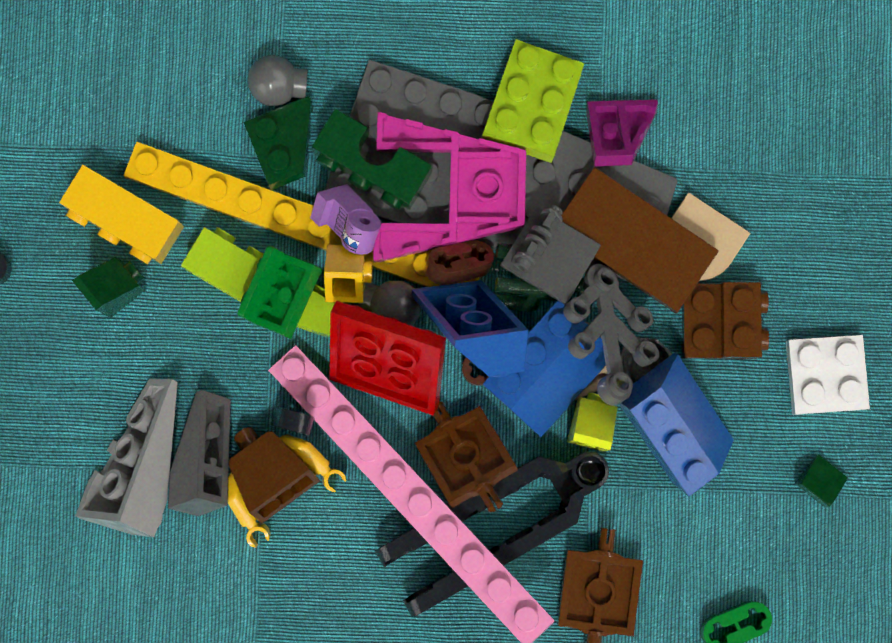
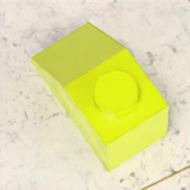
(593, 423)

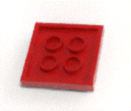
(386, 357)

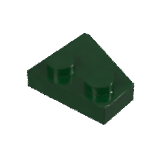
(282, 141)

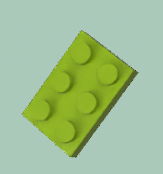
(533, 100)

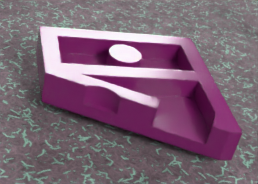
(618, 129)

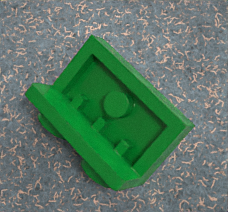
(279, 292)

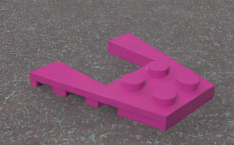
(484, 188)

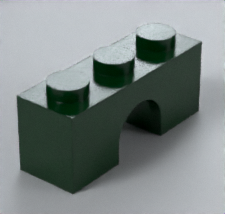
(398, 180)

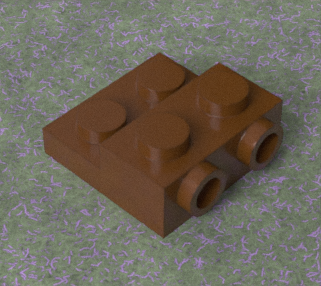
(725, 321)

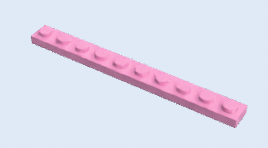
(412, 497)

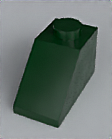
(110, 285)

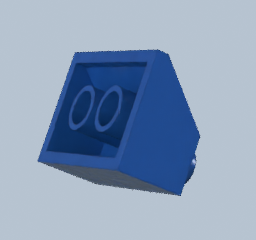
(477, 325)
(551, 372)
(678, 425)

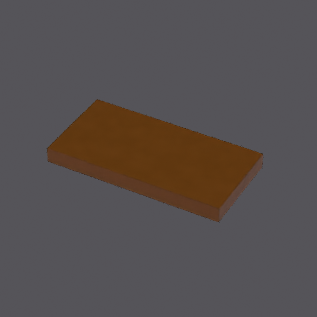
(639, 240)

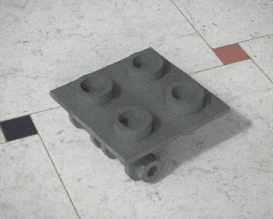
(550, 254)

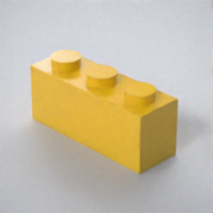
(120, 216)

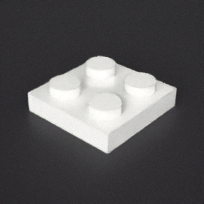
(827, 374)

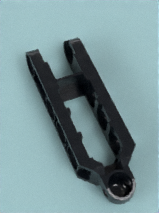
(572, 482)

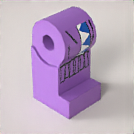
(347, 217)

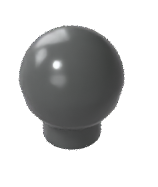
(276, 81)
(392, 300)

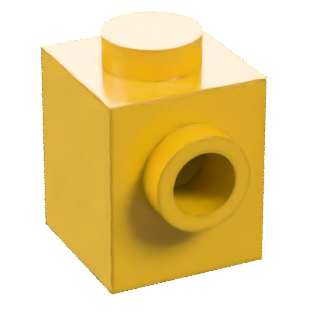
(345, 275)

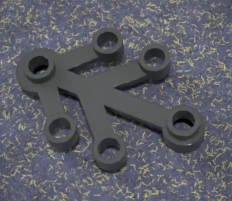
(602, 286)

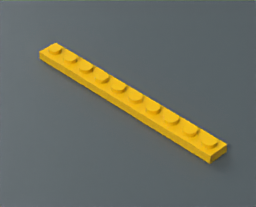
(253, 205)

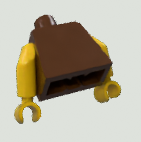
(270, 476)

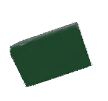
(821, 481)

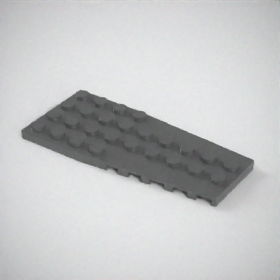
(450, 108)

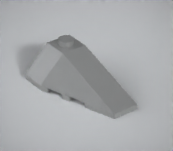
(135, 480)

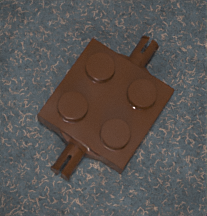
(466, 457)
(600, 591)

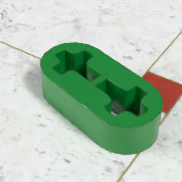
(731, 617)

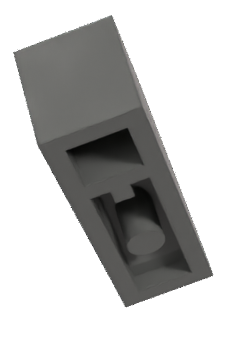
(201, 461)

